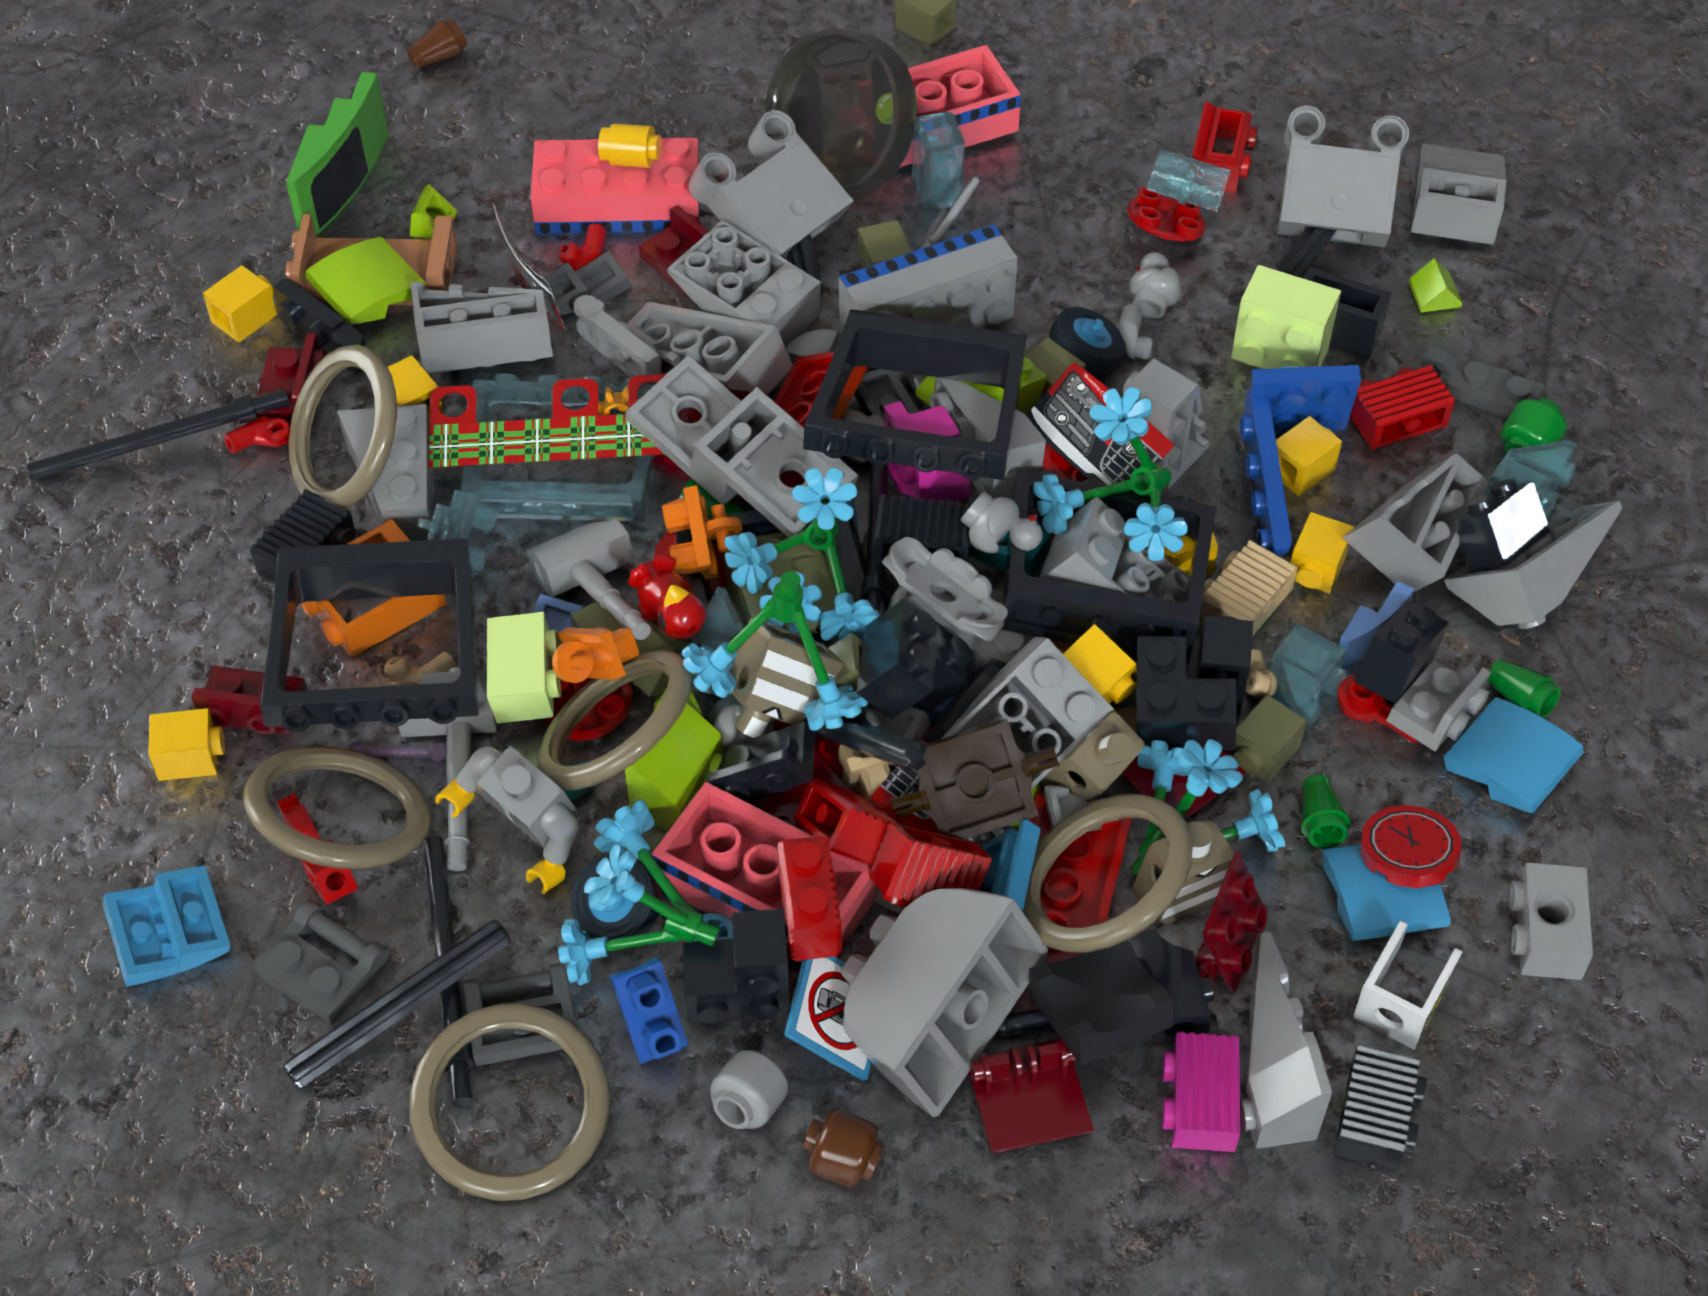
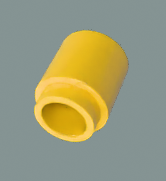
(629, 145)

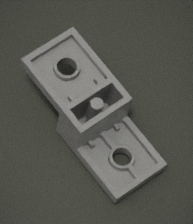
(733, 445)

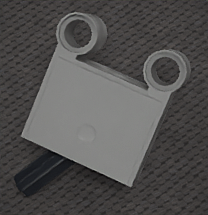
(1337, 190)
(782, 199)

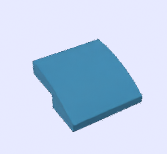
(1514, 754)
(1374, 906)
(166, 925)

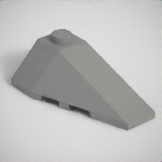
(729, 348)
(1540, 576)
(1284, 1069)

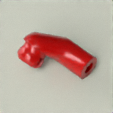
(590, 250)
(260, 432)

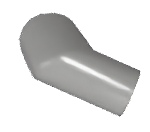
(1129, 328)

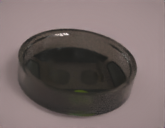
(848, 105)

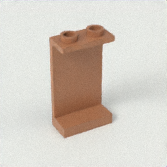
(428, 258)

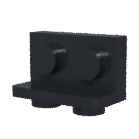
(767, 763)

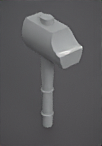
(582, 560)
(458, 753)

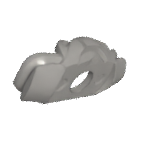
(921, 570)

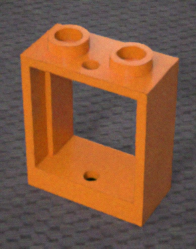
(380, 621)

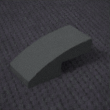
(599, 278)

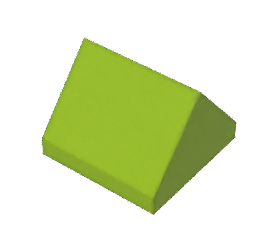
(427, 208)
(1434, 288)

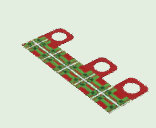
(562, 437)

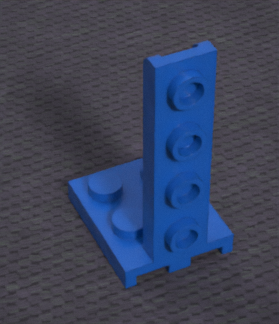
(1275, 405)

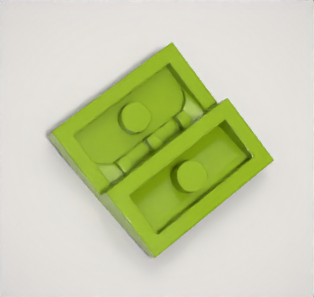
(363, 280)

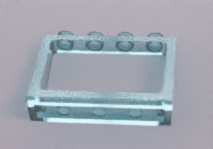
(554, 499)

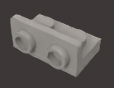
(1439, 705)

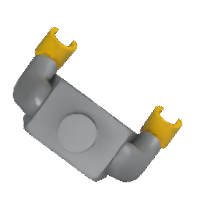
(525, 799)

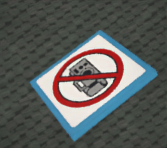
(818, 1016)

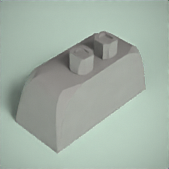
(938, 988)

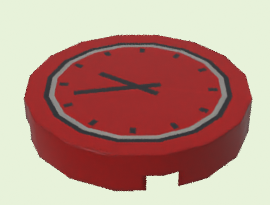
(1410, 846)

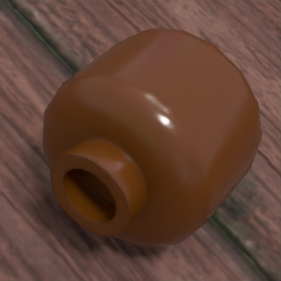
(842, 1148)

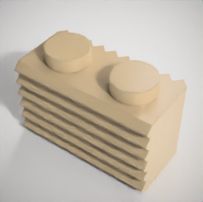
(1249, 586)

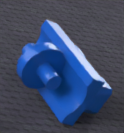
(649, 1011)

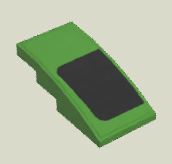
(338, 155)

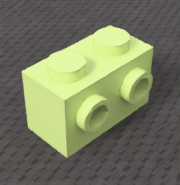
(521, 667)

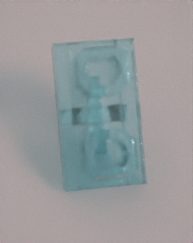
(1188, 180)
(464, 513)

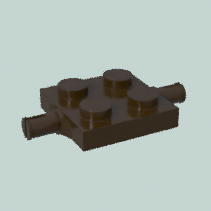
(976, 781)

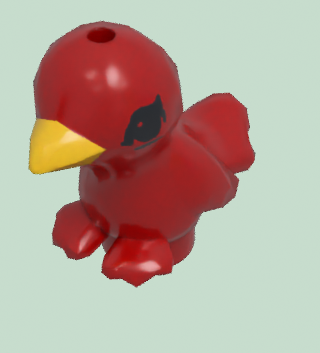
(668, 598)

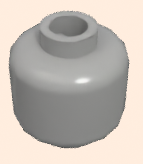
(748, 1089)

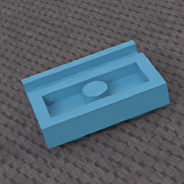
(1012, 861)

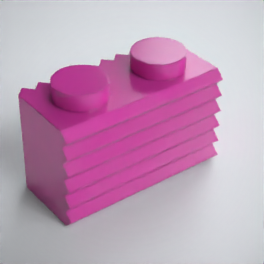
(1204, 1092)

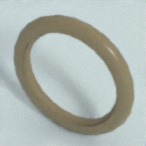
(383, 428)
(635, 746)
(328, 853)
(1147, 909)
(529, 1183)

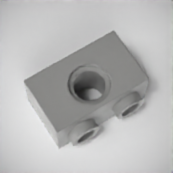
(1563, 897)

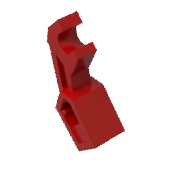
(327, 881)

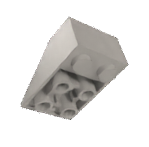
(1459, 194)
(747, 281)
(978, 420)
(1098, 556)
(1042, 701)

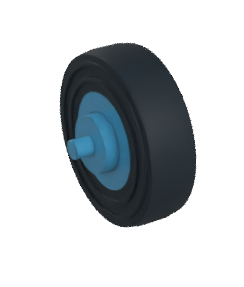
(1089, 339)
(623, 917)

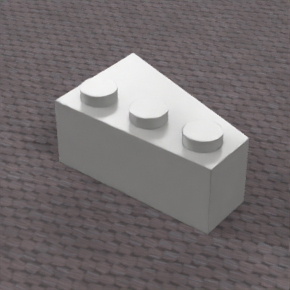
(1174, 413)

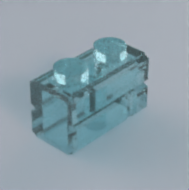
(937, 160)

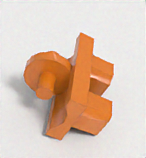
(693, 515)
(593, 653)

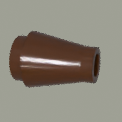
(437, 44)

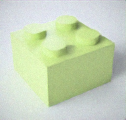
(1284, 321)

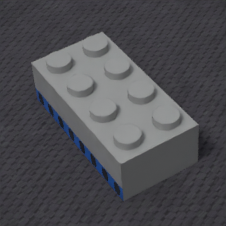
(950, 282)

